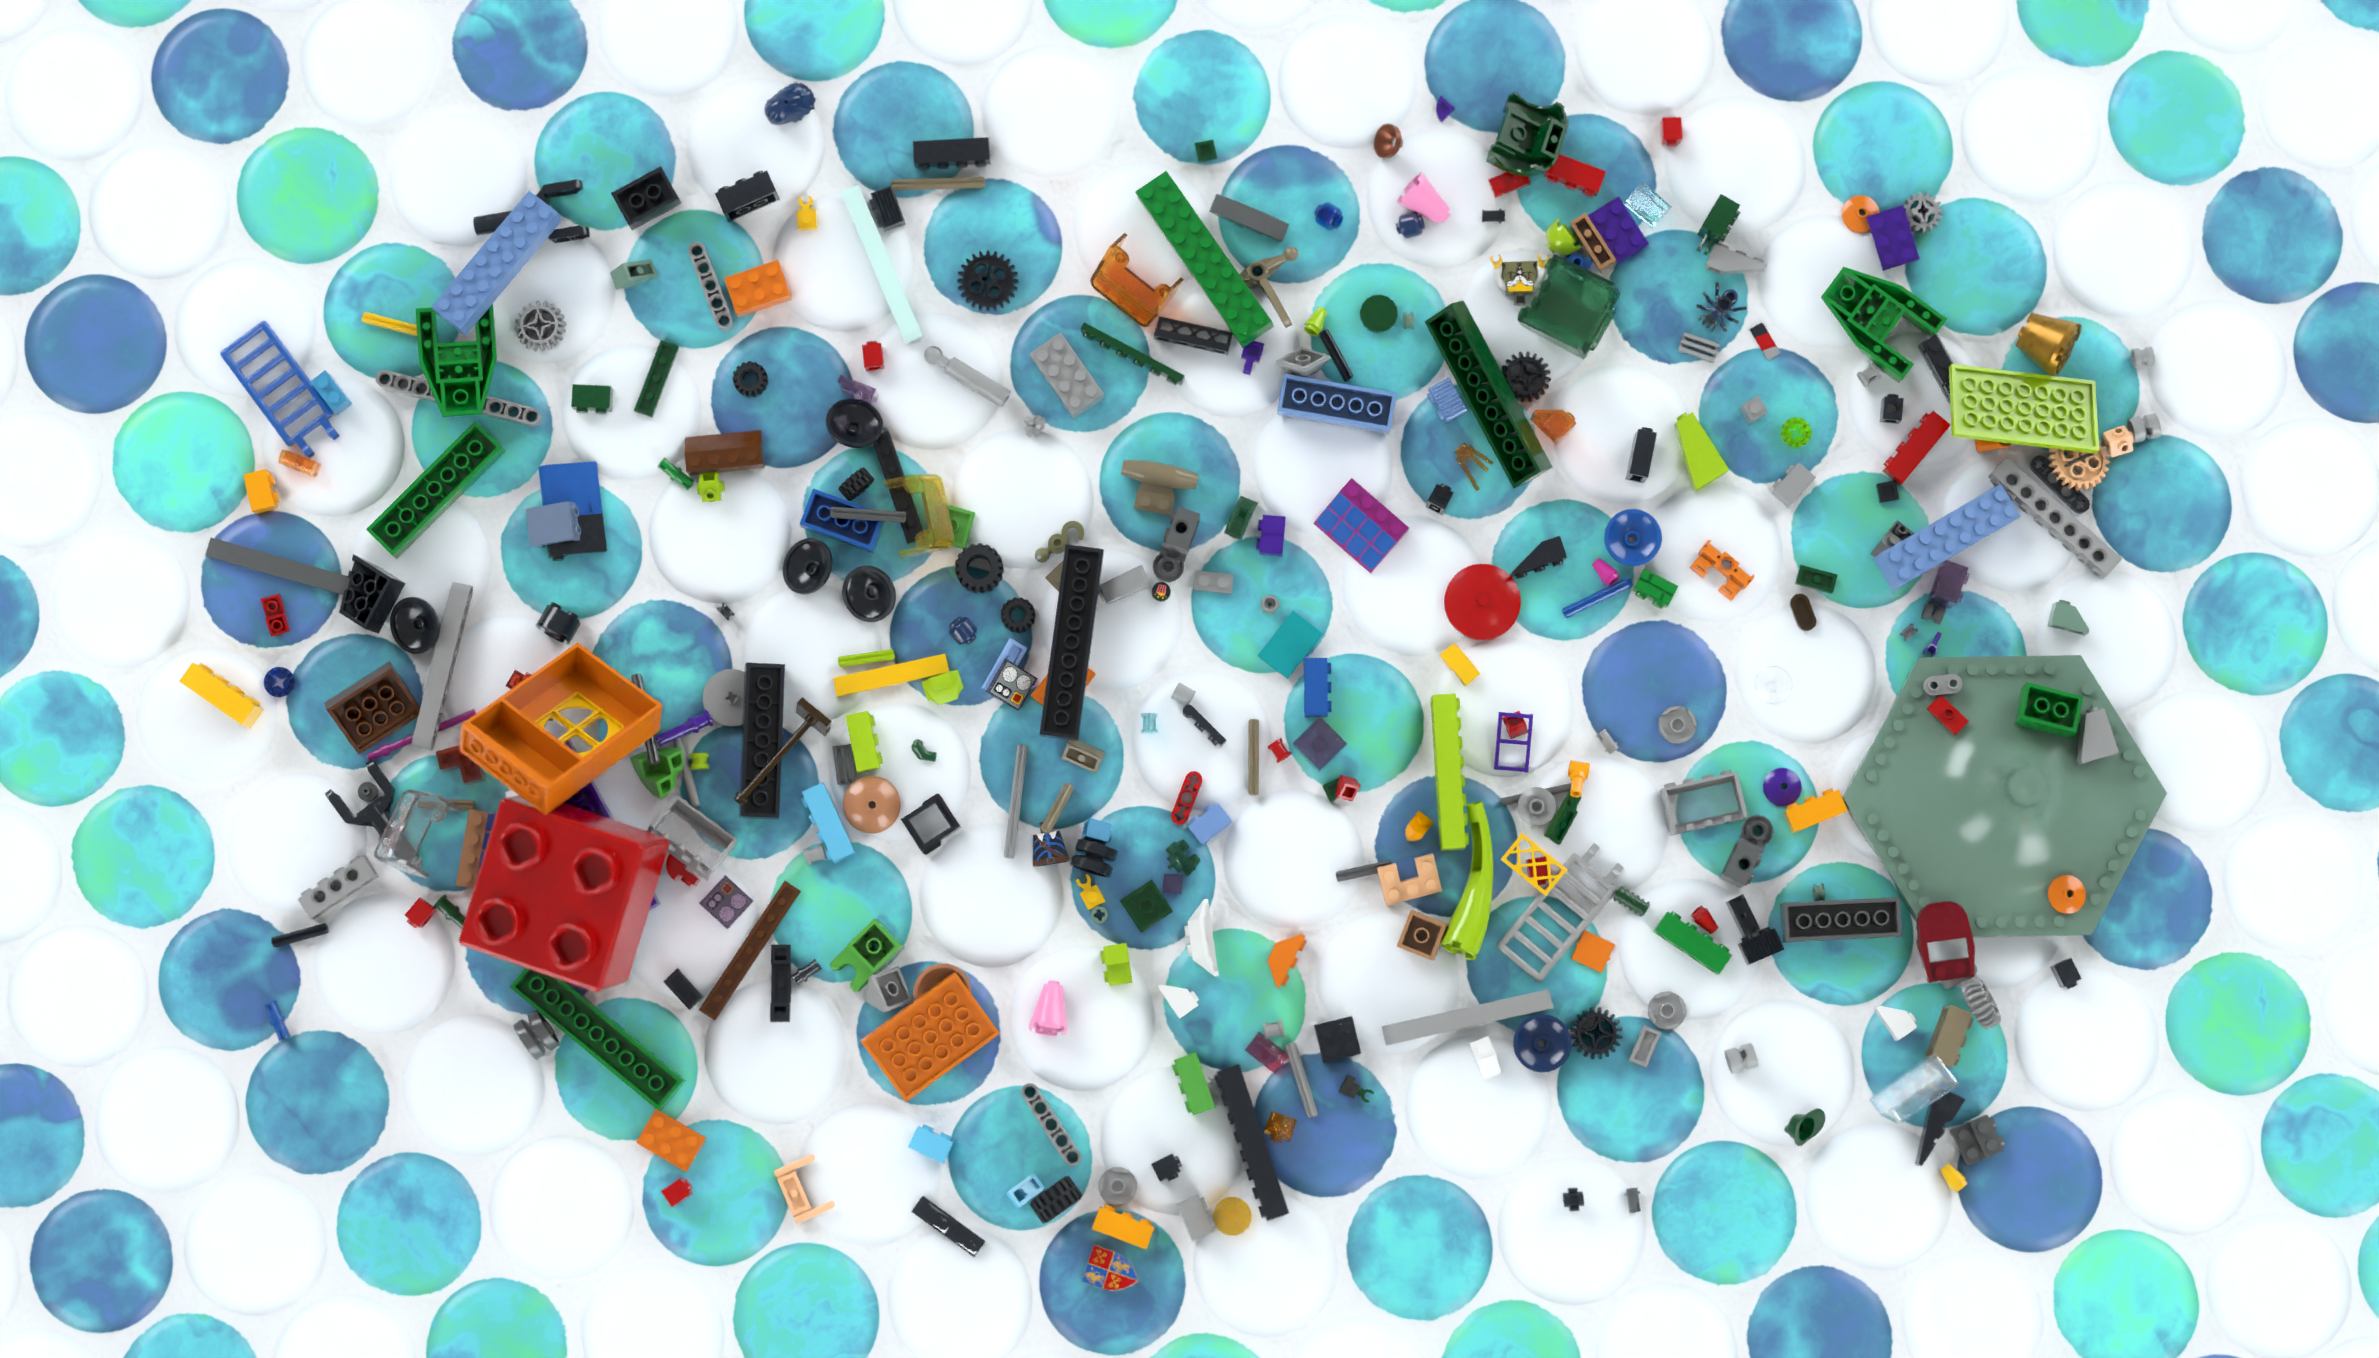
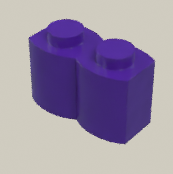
(1272, 535)

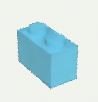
(931, 1144)

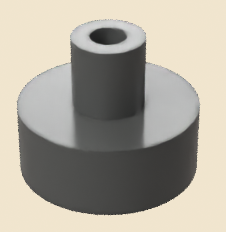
(372, 792)

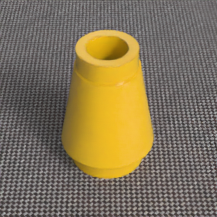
(1953, 1178)

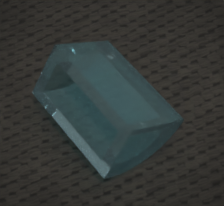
(1647, 205)

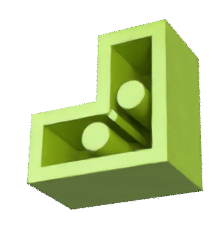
(1117, 964)

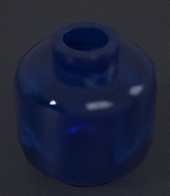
(1328, 216)

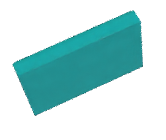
(1290, 644)

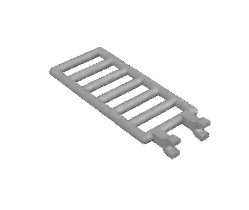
(1575, 932)

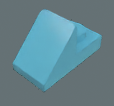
(1025, 1190)

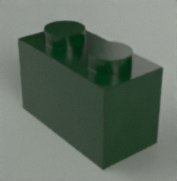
(592, 398)

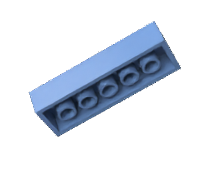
(1336, 403)

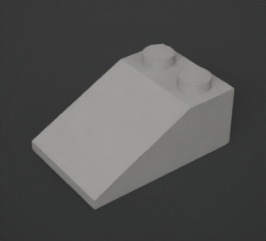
(1195, 1217)

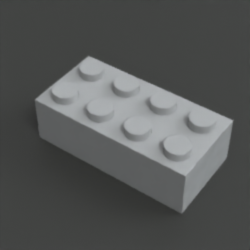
(1066, 375)

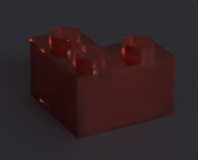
(453, 759)

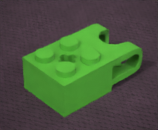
(863, 957)

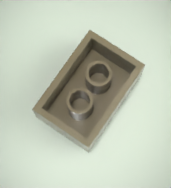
(1949, 1035)

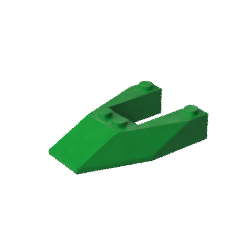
(1870, 310)
(457, 370)

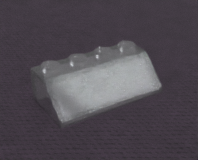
(1914, 1090)

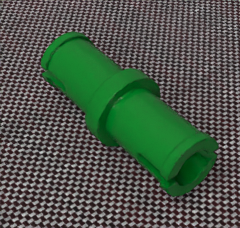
(676, 474)

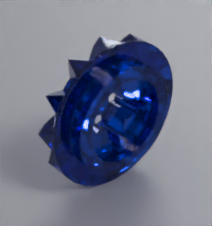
(270, 681)

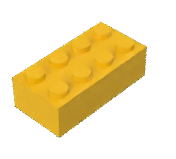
(221, 695)

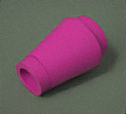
(1606, 572)

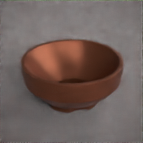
(1384, 141)

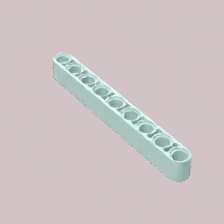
(881, 264)

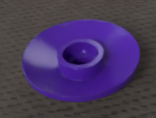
(1772, 787)

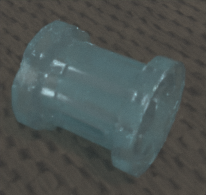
(1149, 723)

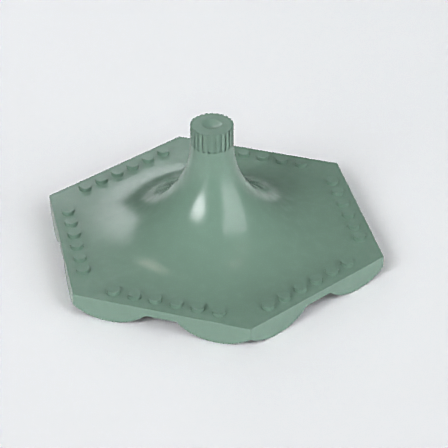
(2000, 803)

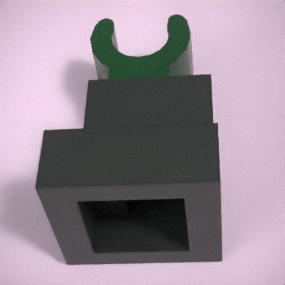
(1350, 1089)

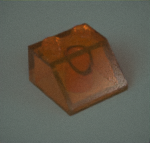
(1554, 423)

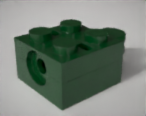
(1717, 222)

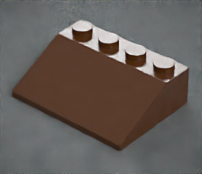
(373, 707)

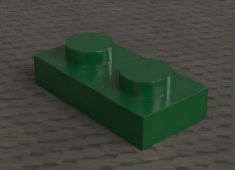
(1816, 579)

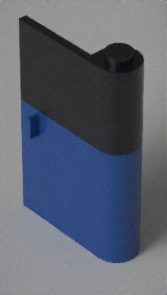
(578, 485)

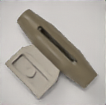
(1157, 484)

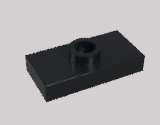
(683, 989)

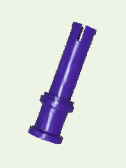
(693, 725)

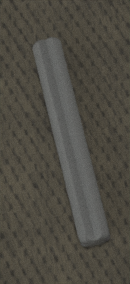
(868, 514)

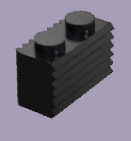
(887, 208)
(1760, 946)

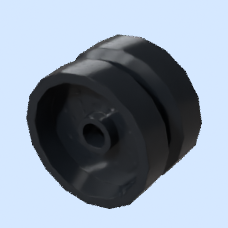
(1093, 858)

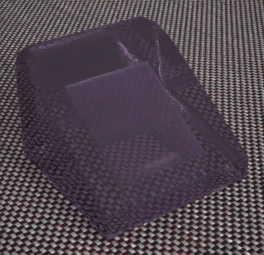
(1172, 883)

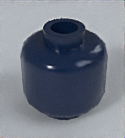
(1410, 225)
(963, 630)

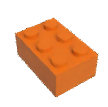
(758, 288)

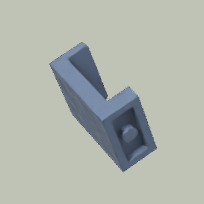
(553, 524)

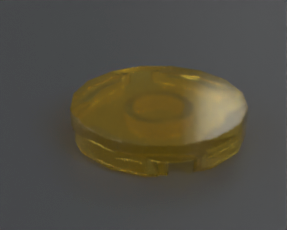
(1232, 1216)

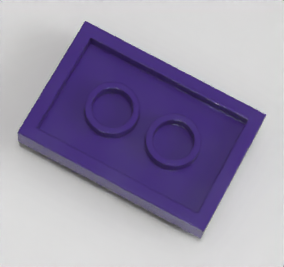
(1618, 229)
(1893, 237)

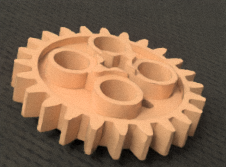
(2087, 475)

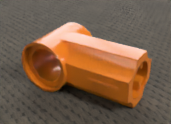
(1984, 446)

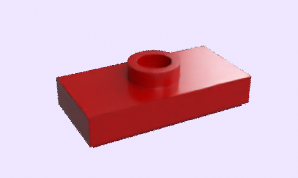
(1947, 715)

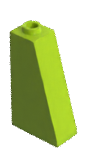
(1698, 451)

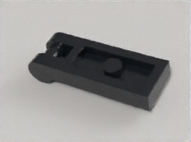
(1203, 725)

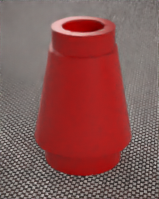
(1704, 919)

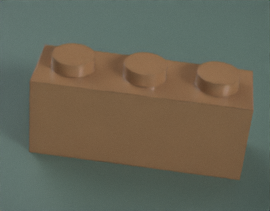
(1592, 242)

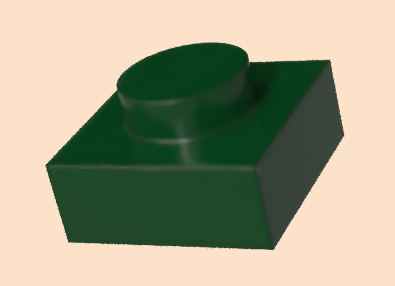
(1205, 151)

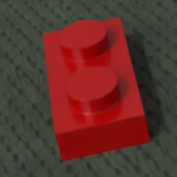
(1507, 183)

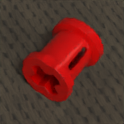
(1279, 750)

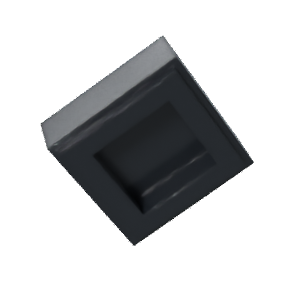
(1887, 491)

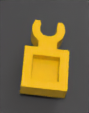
(806, 217)
(1091, 895)

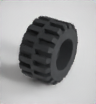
(974, 552)
(1055, 1199)

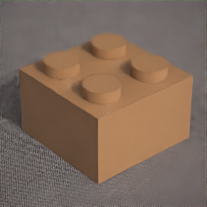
(1422, 935)

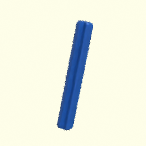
(1597, 597)

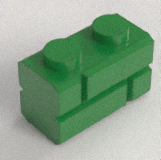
(1655, 589)

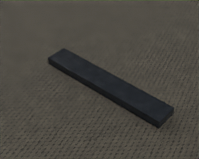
(901, 498)

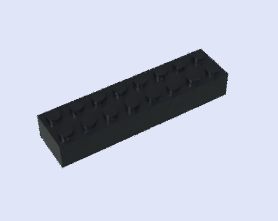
(762, 737)
(1253, 1143)

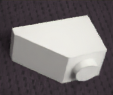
(1179, 999)
(1896, 1021)
(1485, 1057)

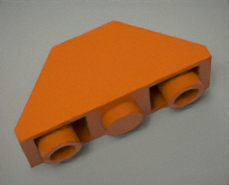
(1284, 957)

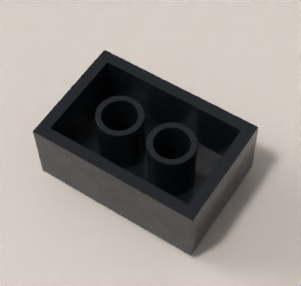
(747, 195)
(646, 198)

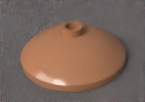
(857, 800)
(935, 974)

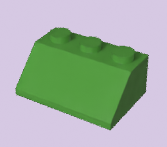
(1193, 1084)

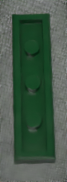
(656, 378)

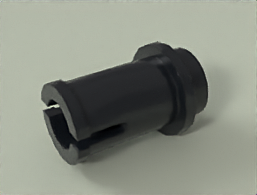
(1493, 216)

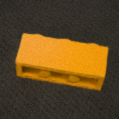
(1814, 810)
(1123, 1226)

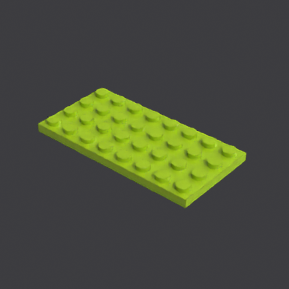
(2023, 408)

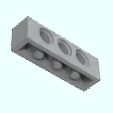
(365, 872)

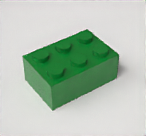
(2048, 710)

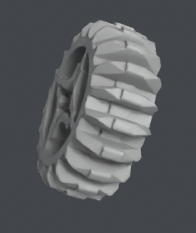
(532, 326)
(1981, 1003)

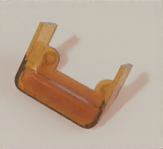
(1127, 289)

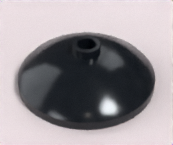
(856, 416)
(800, 566)
(861, 599)
(407, 625)

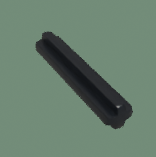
(1336, 355)
(300, 935)

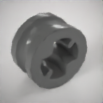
(1908, 632)

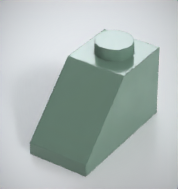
(633, 274)
(2067, 618)

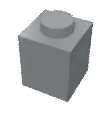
(1753, 410)

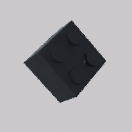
(1337, 1039)

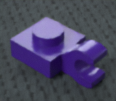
(1251, 353)

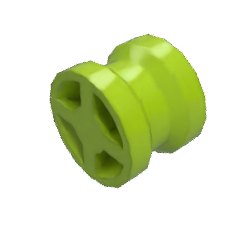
(699, 761)

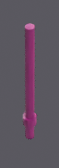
(387, 749)

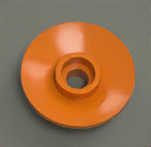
(1851, 215)
(2058, 894)

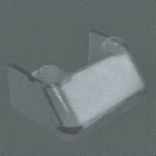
(408, 829)

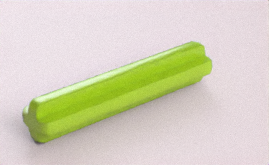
(865, 658)

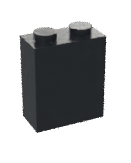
(1641, 455)

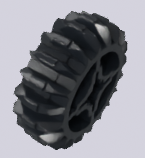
(1532, 376)
(1594, 1042)

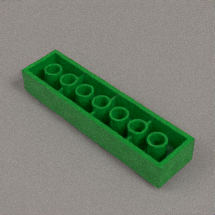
(435, 490)

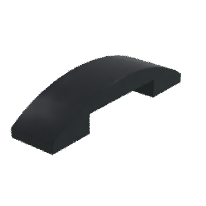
(780, 983)

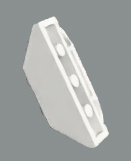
(1201, 939)

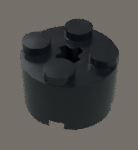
(558, 623)

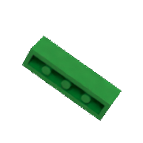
(1692, 942)

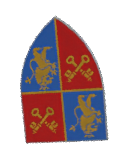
(1109, 1270)

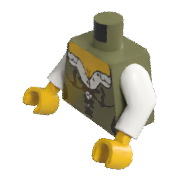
(1519, 277)

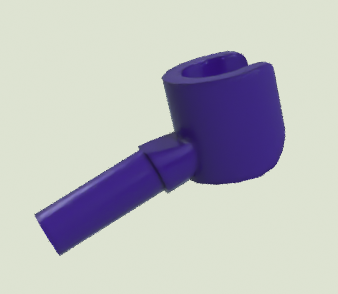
(1932, 647)

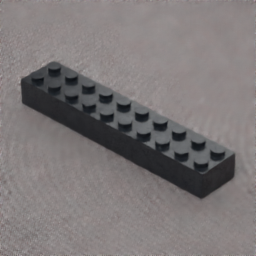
(1071, 642)

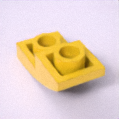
(1460, 664)

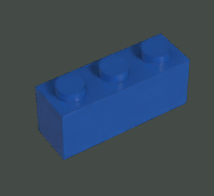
(1316, 687)

